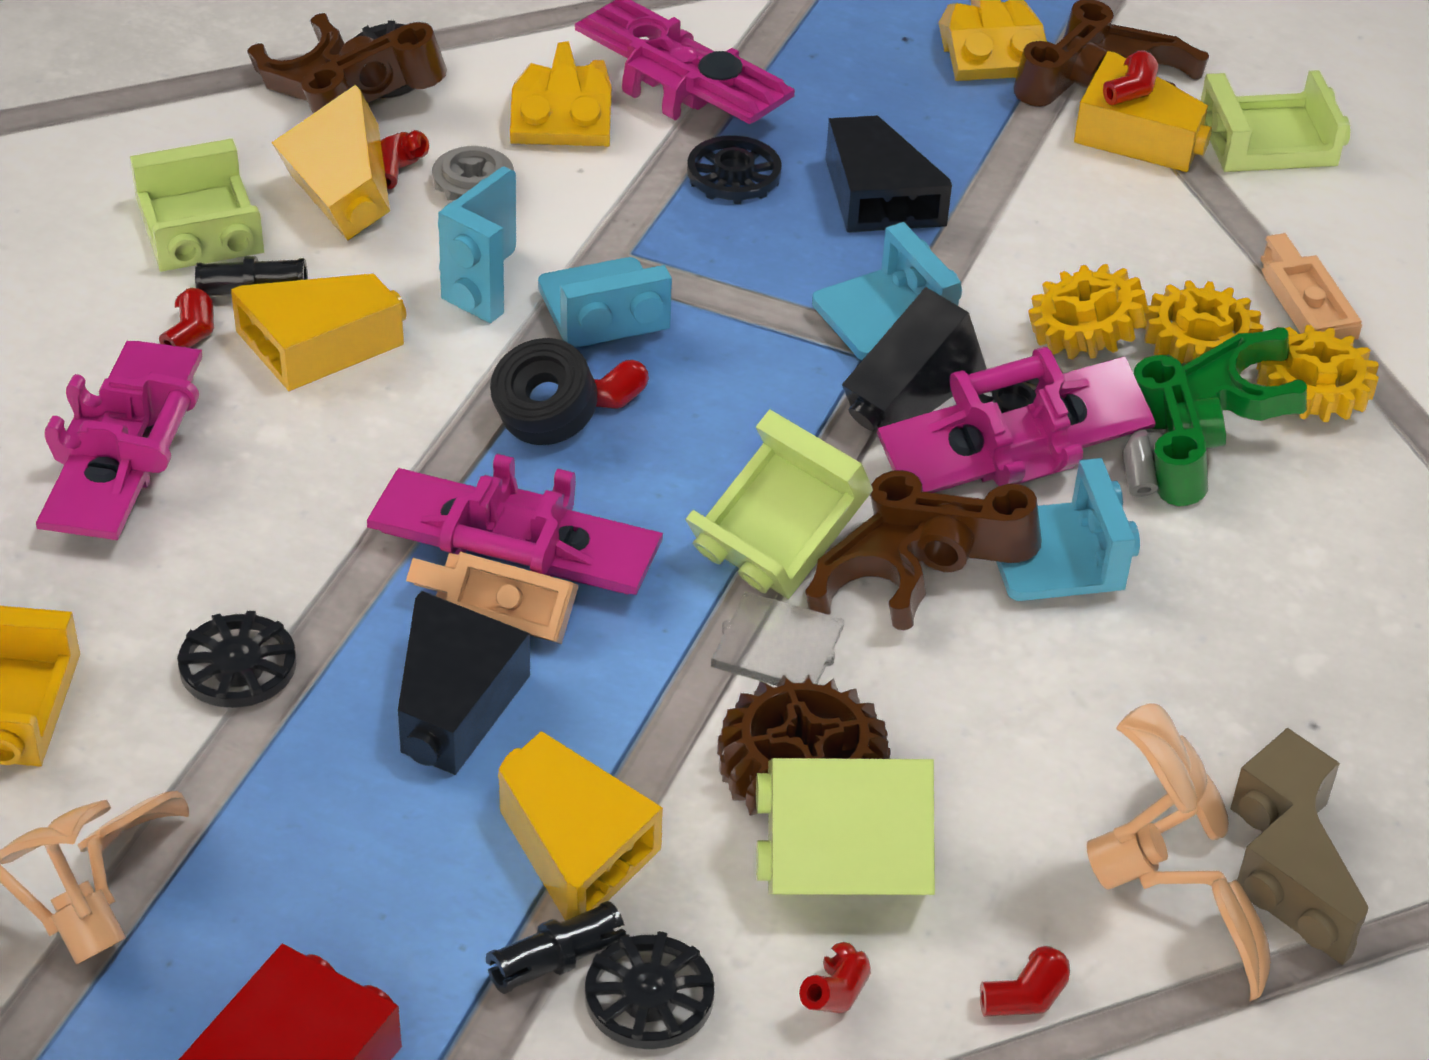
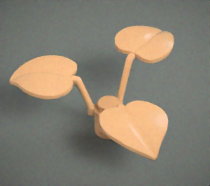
(1138, 846)
(82, 914)

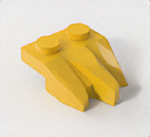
(988, 37)
(562, 103)

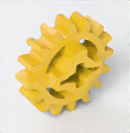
(1088, 311)
(1199, 318)
(1333, 370)

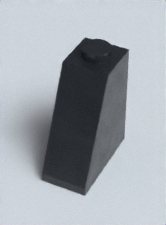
(883, 177)
(913, 363)
(456, 680)

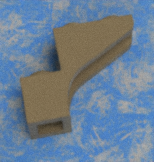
(1293, 862)

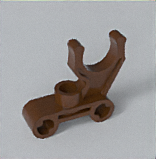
(393, 60)
(1051, 69)
(929, 529)

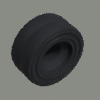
(537, 363)

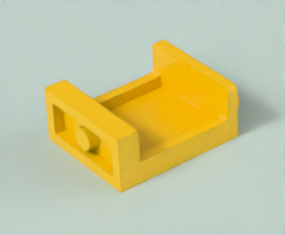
(35, 673)

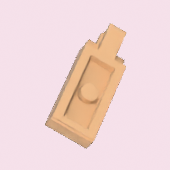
(1307, 289)
(501, 592)

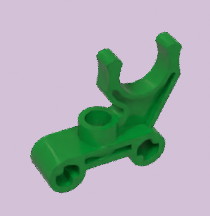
(1192, 402)

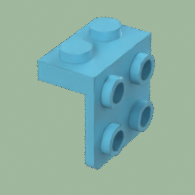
(474, 242)
(607, 300)
(870, 304)
(1083, 543)

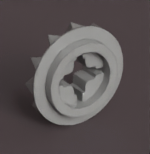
(459, 169)

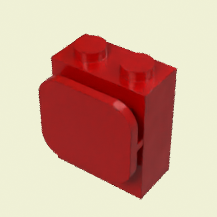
(301, 1012)

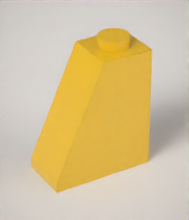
(1155, 128)
(339, 162)
(318, 324)
(576, 823)

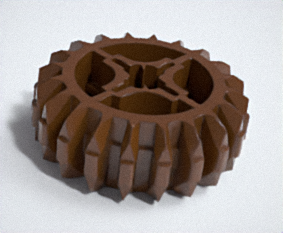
(795, 723)

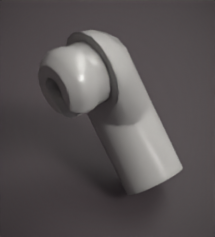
(1139, 463)

